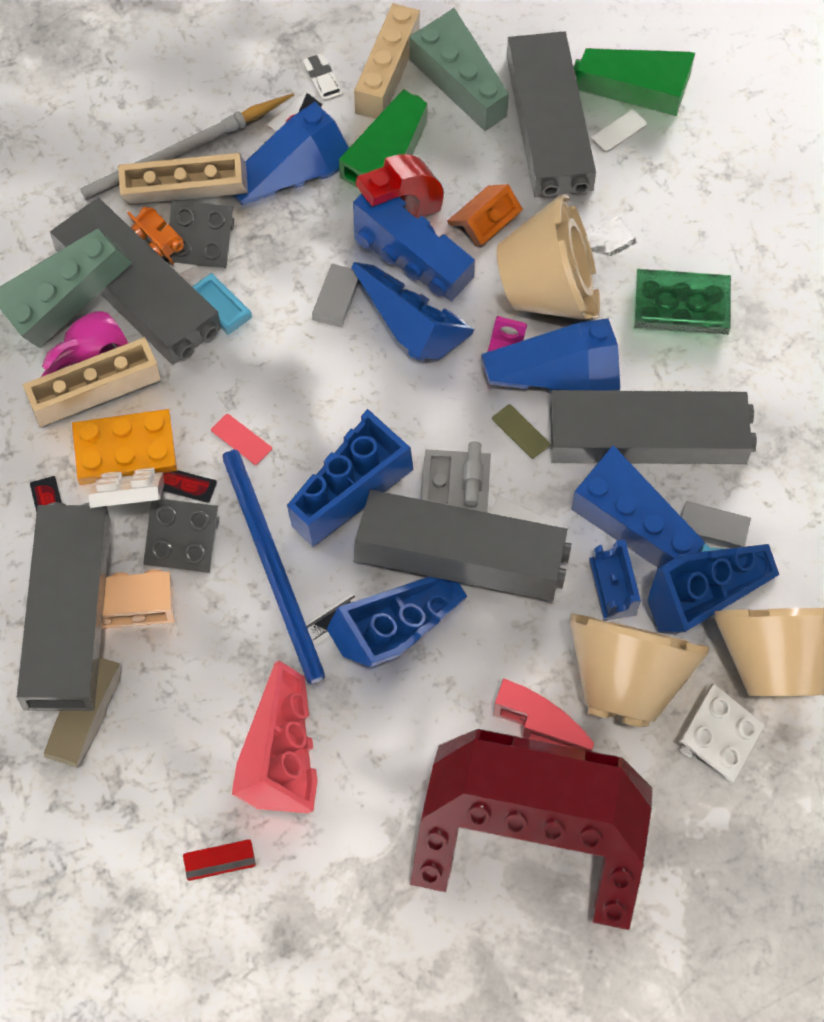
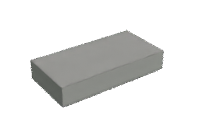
(336, 295)
(717, 525)

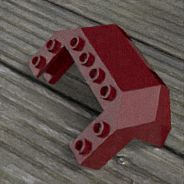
(541, 797)

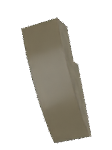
(77, 729)

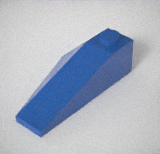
(706, 582)

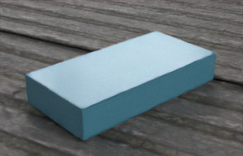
(230, 309)

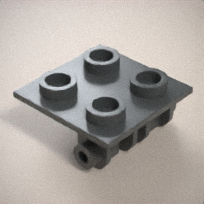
(204, 232)
(181, 535)

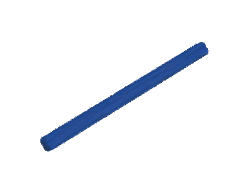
(273, 567)

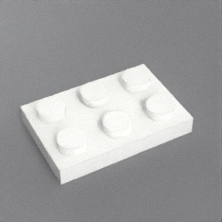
(117, 490)

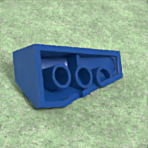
(298, 152)
(415, 324)
(564, 359)
(392, 620)

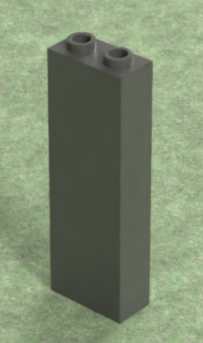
(550, 114)
(149, 290)
(652, 426)
(462, 545)
(64, 608)

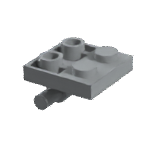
(457, 477)

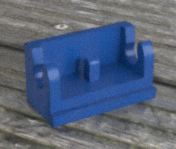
(615, 582)

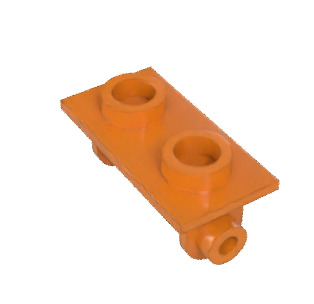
(162, 242)

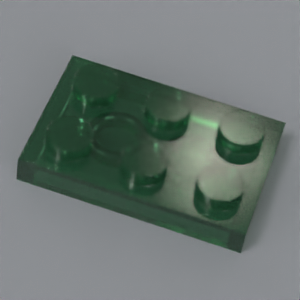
(682, 301)

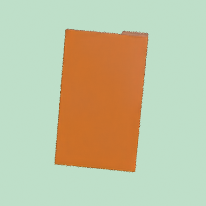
(487, 213)

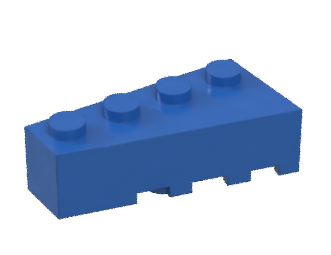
(412, 246)
(365, 461)
(631, 509)

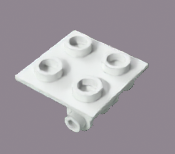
(721, 733)

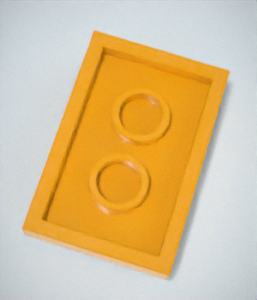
(123, 445)

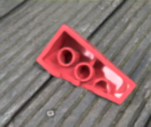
(275, 757)

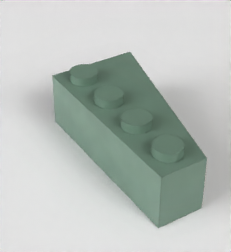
(460, 69)
(61, 286)

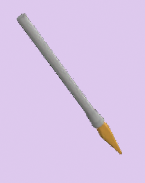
(227, 125)

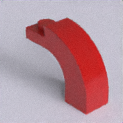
(403, 177)

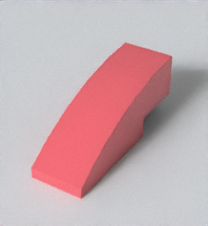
(539, 717)

